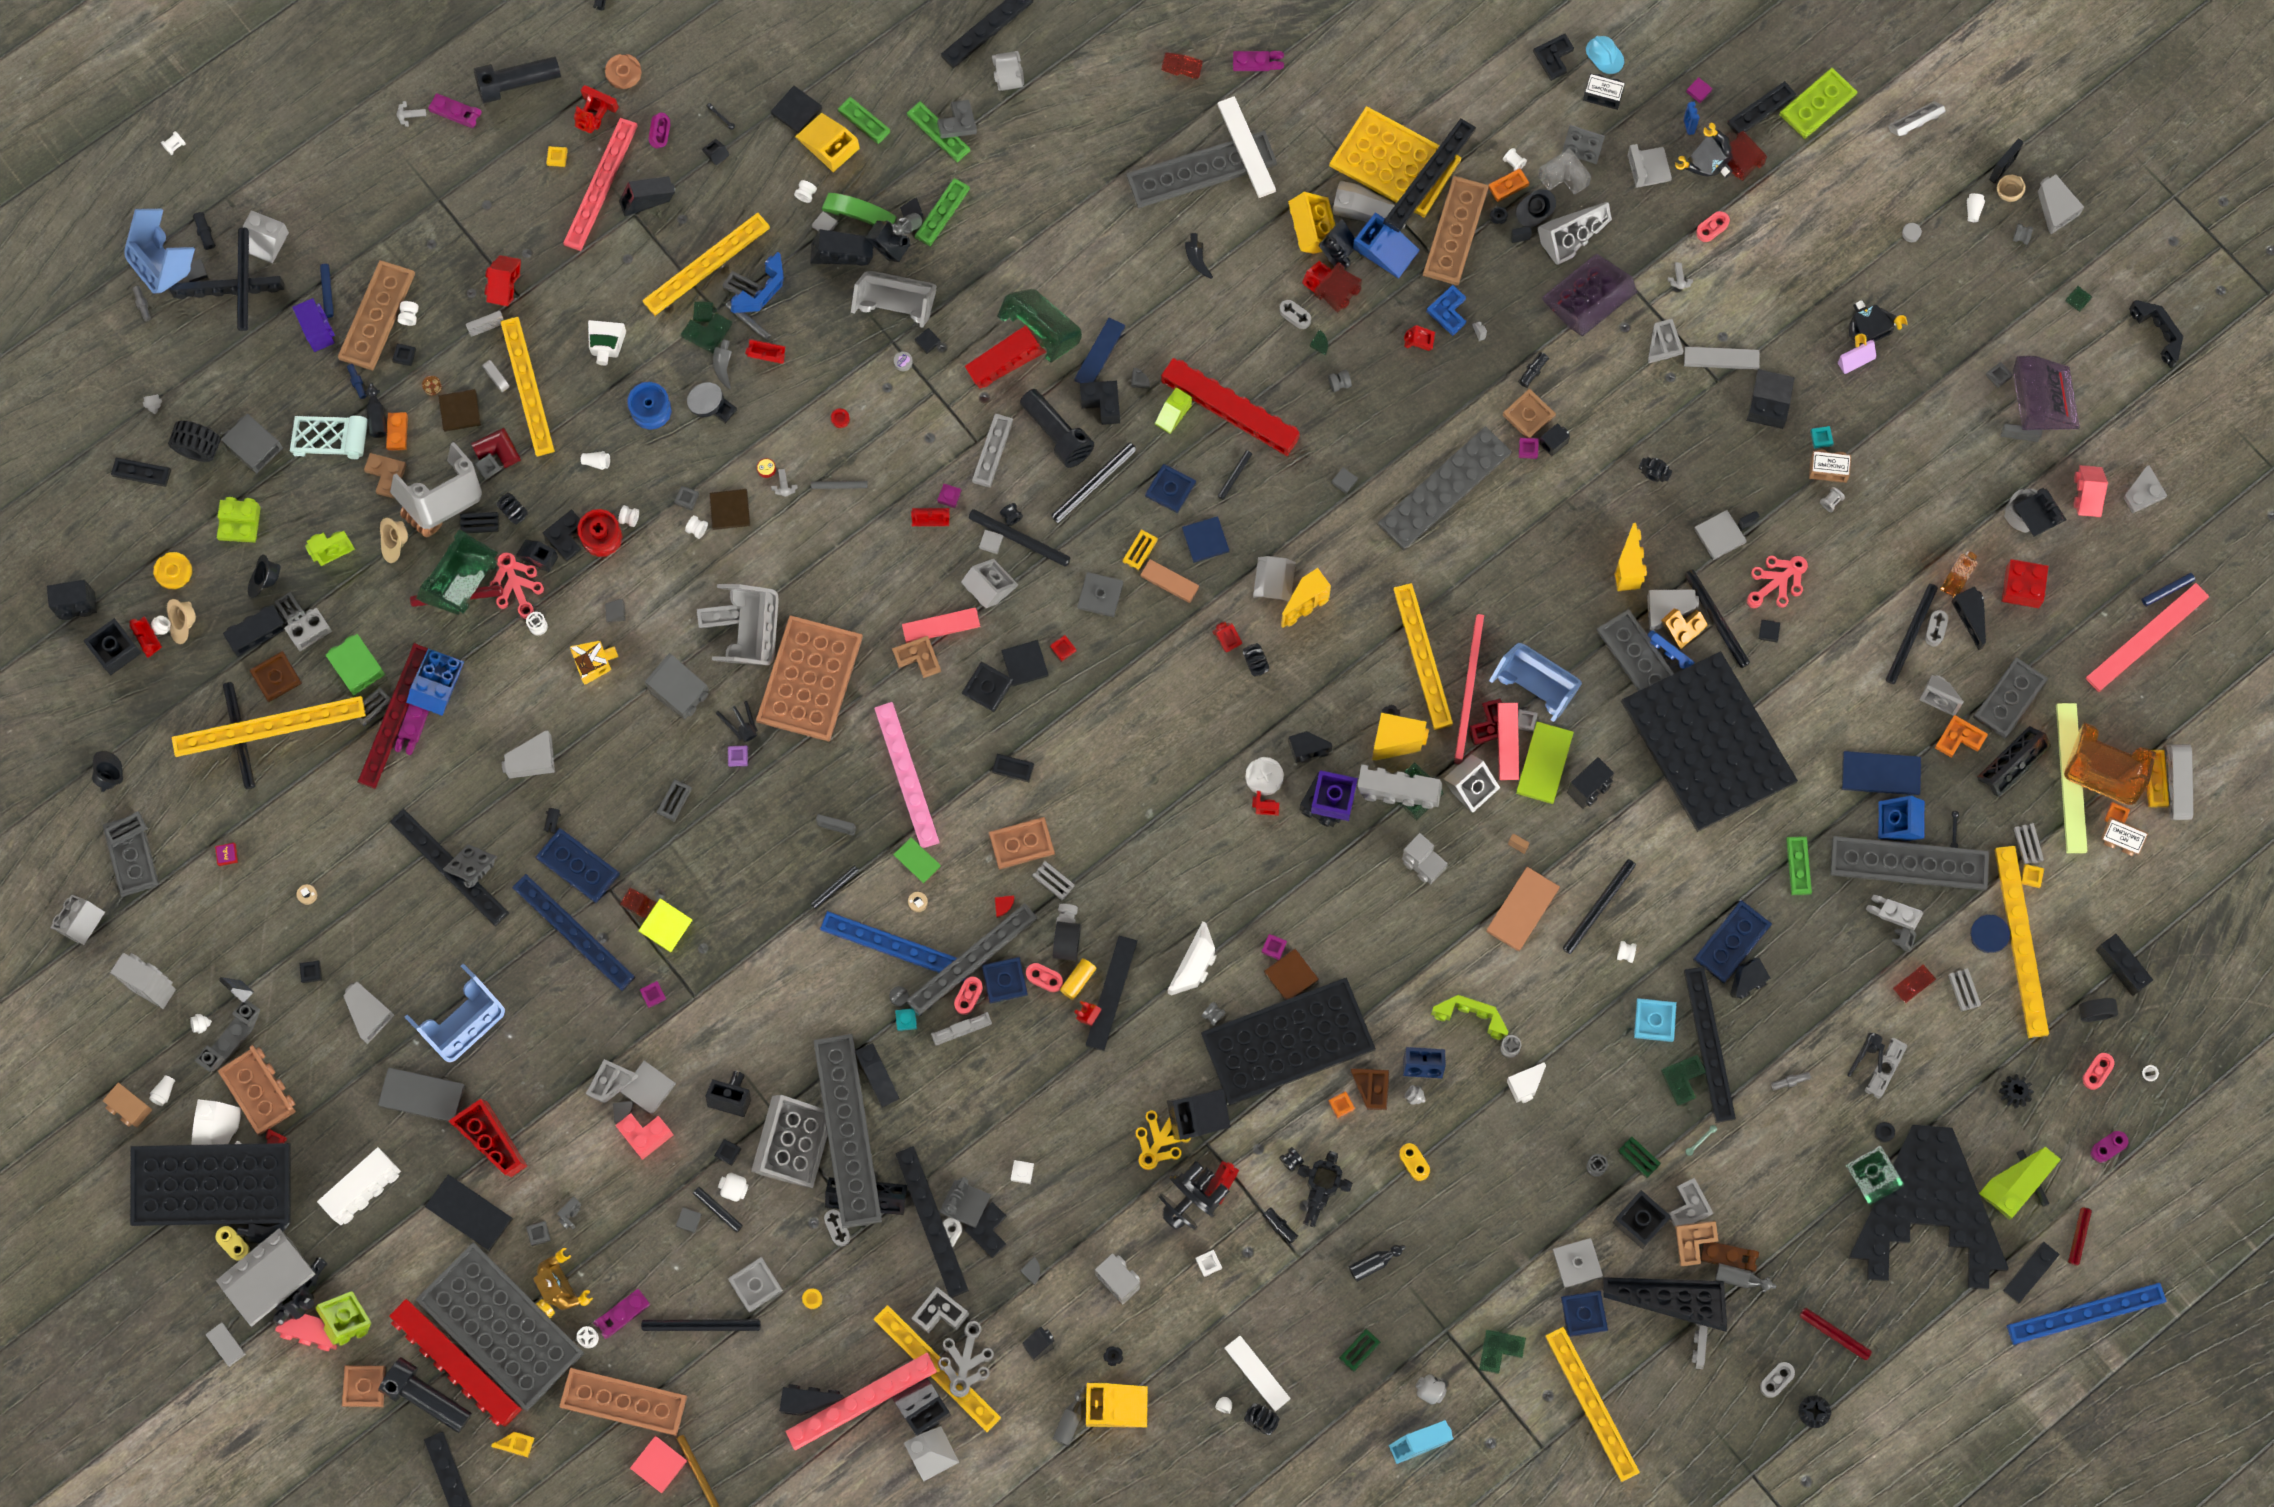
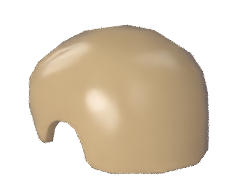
(2011, 188)

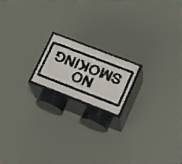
(1604, 91)

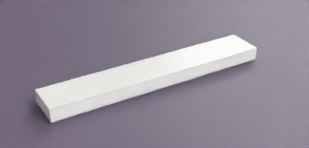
(1246, 147)

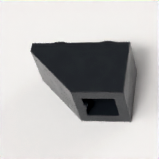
(538, 554)
(1307, 745)
(1749, 976)
(1039, 1343)

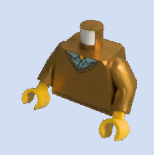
(555, 1286)

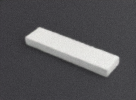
(1257, 1373)

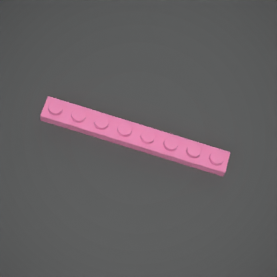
(906, 775)

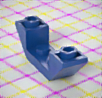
(745, 303)

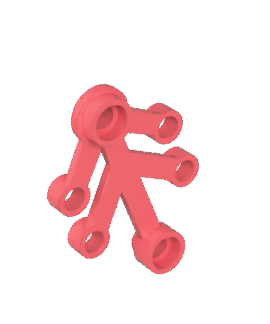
(1779, 579)
(514, 582)

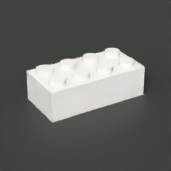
(359, 1187)

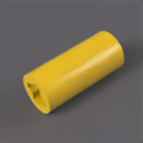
(1078, 979)

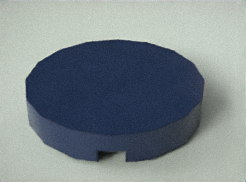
(1990, 934)

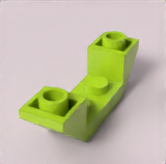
(1496, 1028)

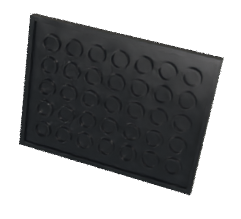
(1709, 741)

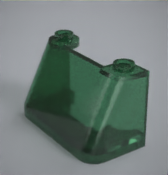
(1048, 322)
(458, 574)

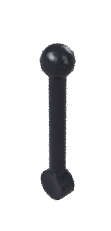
(731, 126)
(1955, 814)

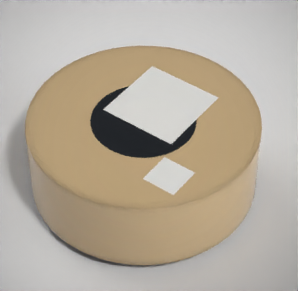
(306, 894)
(917, 902)

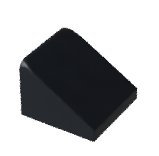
(716, 151)
(911, 207)

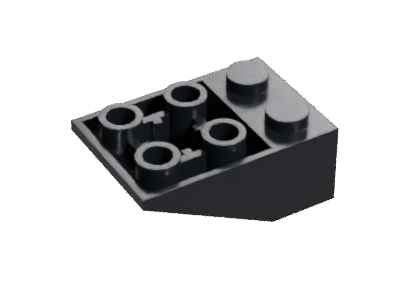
(1198, 1114)
(921, 1406)

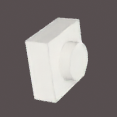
(1022, 1172)
(1208, 1263)

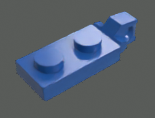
(1671, 651)

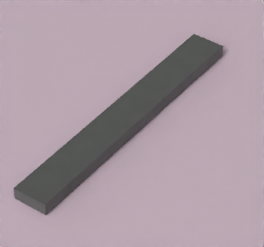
(971, 959)

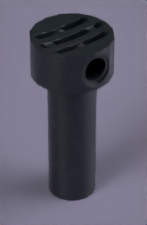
(493, 82)
(1071, 444)
(403, 1382)

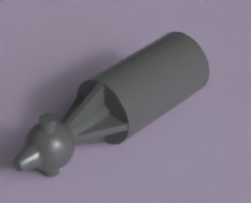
(907, 224)
(1741, 1278)
(1070, 1419)

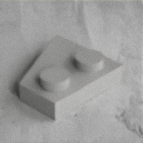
(1664, 342)
(2144, 491)
(609, 1081)

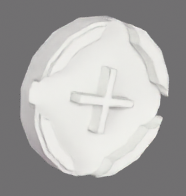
(1264, 776)

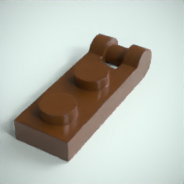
(1729, 1255)

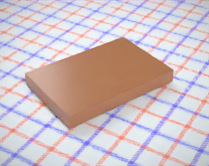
(1021, 843)

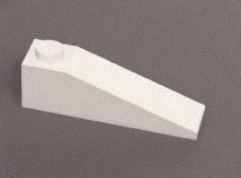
(215, 1122)

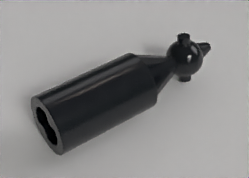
(375, 414)
(1374, 1262)

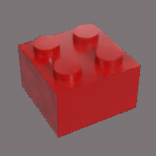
(2024, 583)

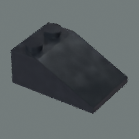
(1770, 399)

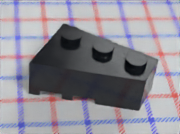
(840, 248)

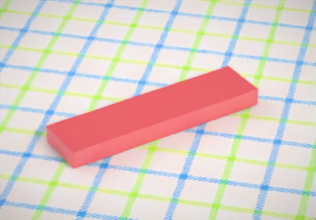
(941, 625)
(1508, 741)

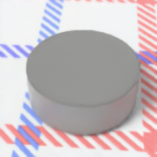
(1911, 232)

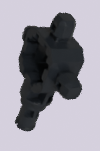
(1318, 1195)
(300, 1300)

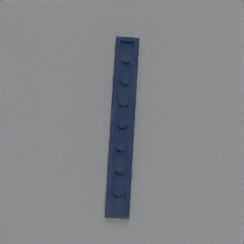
(573, 932)

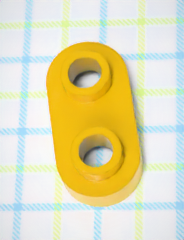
(1414, 1161)

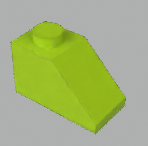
(1173, 410)

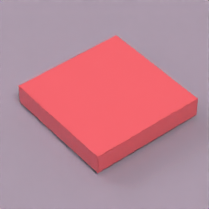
(658, 1464)

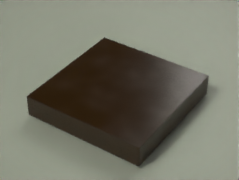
(459, 410)
(729, 509)

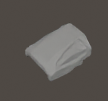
(1274, 578)

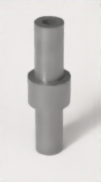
(141, 303)
(1791, 1081)

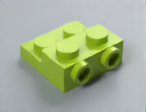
(238, 520)
(329, 549)
(343, 1318)

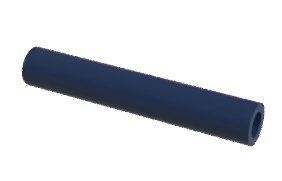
(326, 290)
(2168, 589)

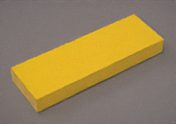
(2158, 788)

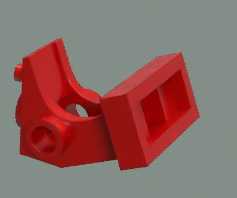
(597, 102)

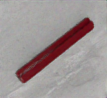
(1835, 1334)

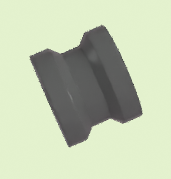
(2022, 234)
(1213, 1014)

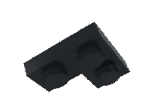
(1550, 53)
(560, 535)
(984, 1233)

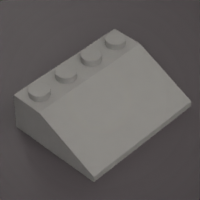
(791, 1142)
(265, 1277)

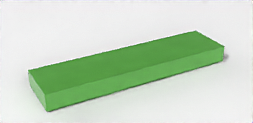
(928, 123)
(942, 212)

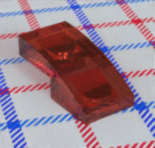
(1182, 64)
(638, 903)
(1914, 983)

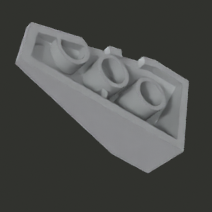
(1359, 203)
(1568, 233)

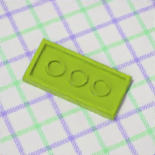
(1818, 103)
(1544, 762)

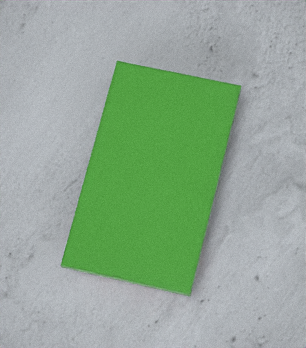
(917, 860)

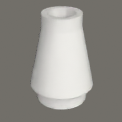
(1974, 206)
(597, 459)
(162, 1091)

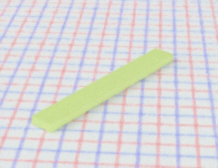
(2071, 792)

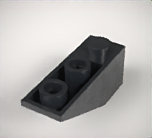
(801, 1402)

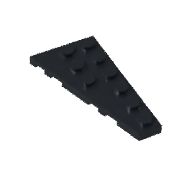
(1687, 1300)

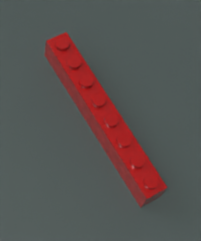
(1231, 407)
(455, 1363)

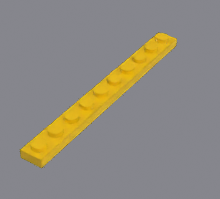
(268, 726)
(2021, 942)

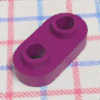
(659, 132)
(2110, 1146)

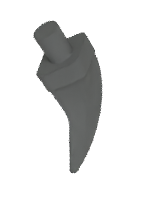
(720, 362)

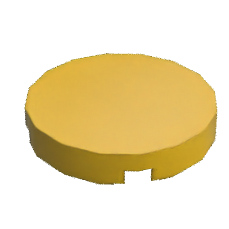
(172, 570)

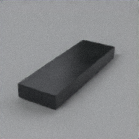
(141, 472)

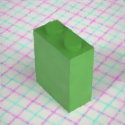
(355, 664)

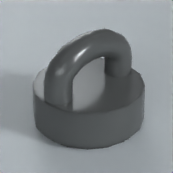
(898, 996)

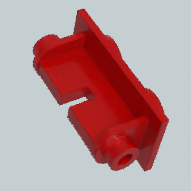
(765, 351)
(930, 516)
(145, 636)
(1225, 1175)

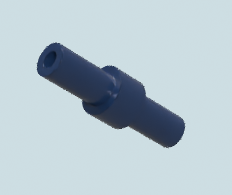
(356, 381)

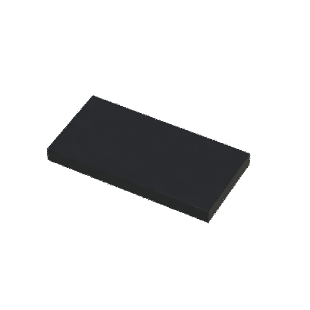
(468, 1212)

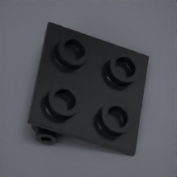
(1338, 244)
(2040, 512)

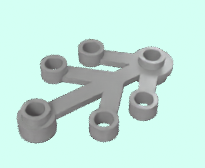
(964, 1362)

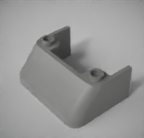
(894, 294)
(443, 501)
(756, 625)

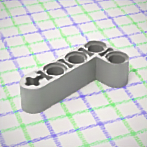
(2180, 780)

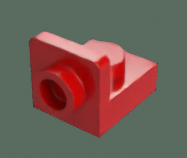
(1315, 275)
(1419, 337)
(1227, 636)
(1268, 807)

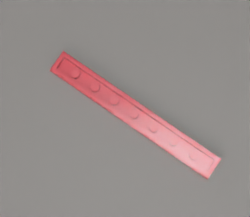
(600, 184)
(2147, 637)
(1469, 689)

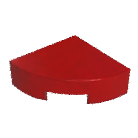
(1003, 905)
(273, 1137)

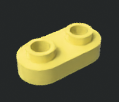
(232, 1242)

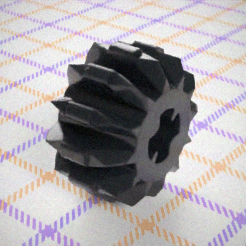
(512, 508)
(1256, 659)
(2014, 1084)
(1261, 1419)

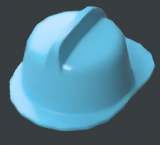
(1605, 54)

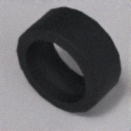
(2098, 1009)

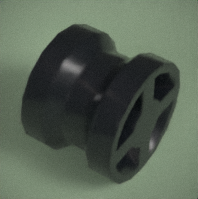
(1011, 514)
(1291, 1159)

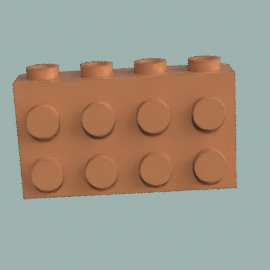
(257, 1090)

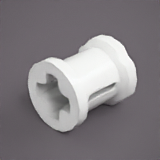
(173, 143)
(1514, 159)

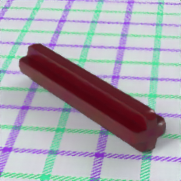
(2079, 1236)

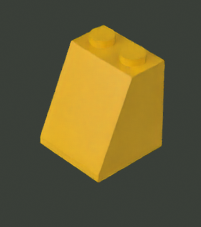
(1399, 736)

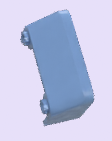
(147, 256)
(1539, 677)
(465, 1024)

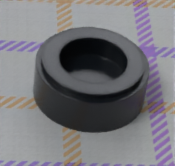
(1884, 1132)

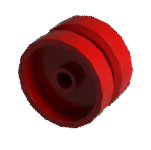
(600, 532)

